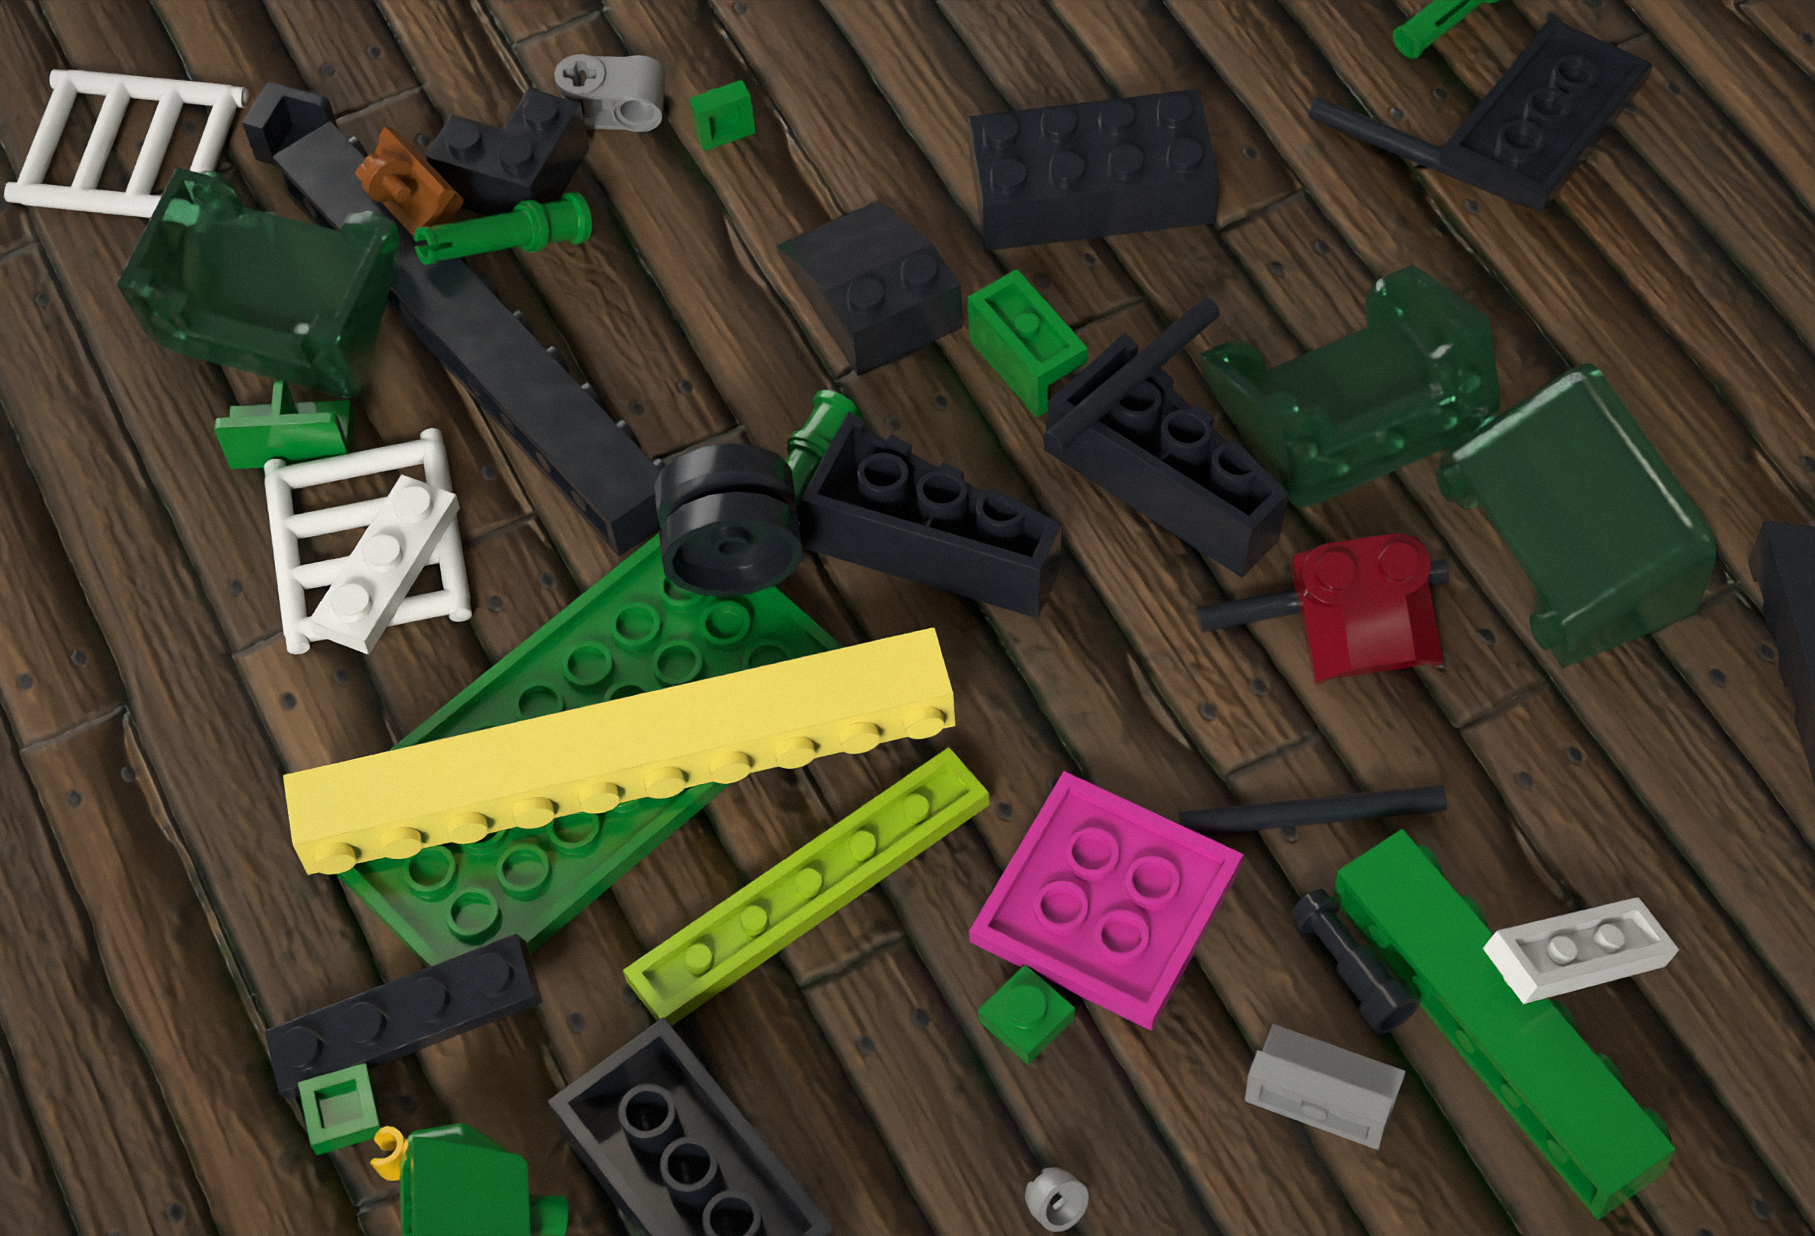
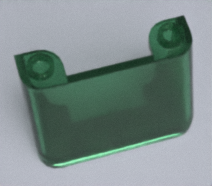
(261, 286)
(1368, 400)
(1585, 515)

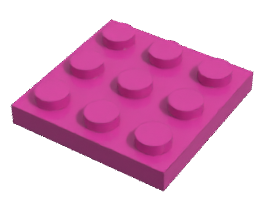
(1106, 899)

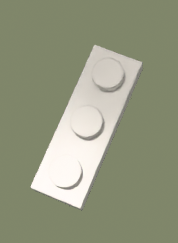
(384, 564)
(1580, 949)

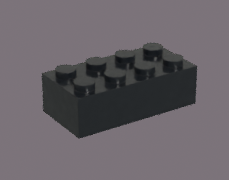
(1093, 169)
(678, 1147)

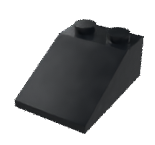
(875, 285)

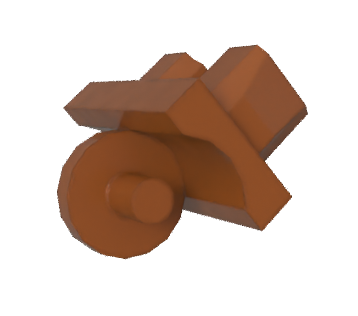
(407, 184)

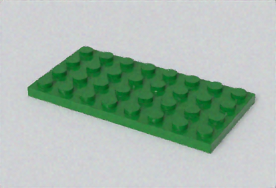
(609, 644)

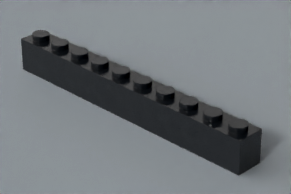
(492, 354)

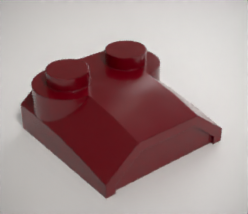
(1366, 606)

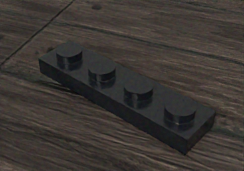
(405, 1014)

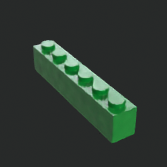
(1523, 1053)

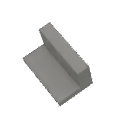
(1324, 1086)

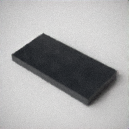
(1545, 114)

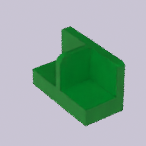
(1023, 338)
(285, 430)

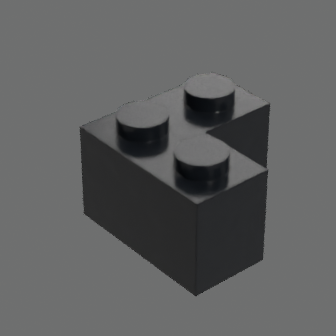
(514, 164)

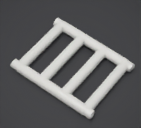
(118, 91)
(287, 528)

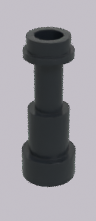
(1383, 999)

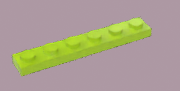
(806, 888)

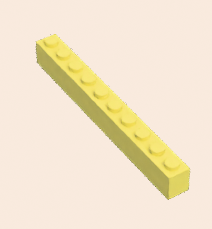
(618, 752)

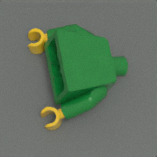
(464, 1185)

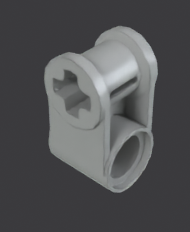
(616, 92)

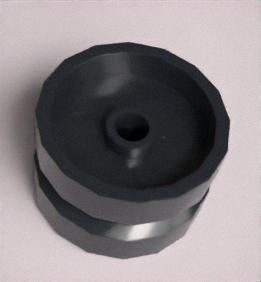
(728, 520)

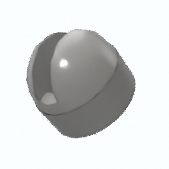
(1067, 1209)

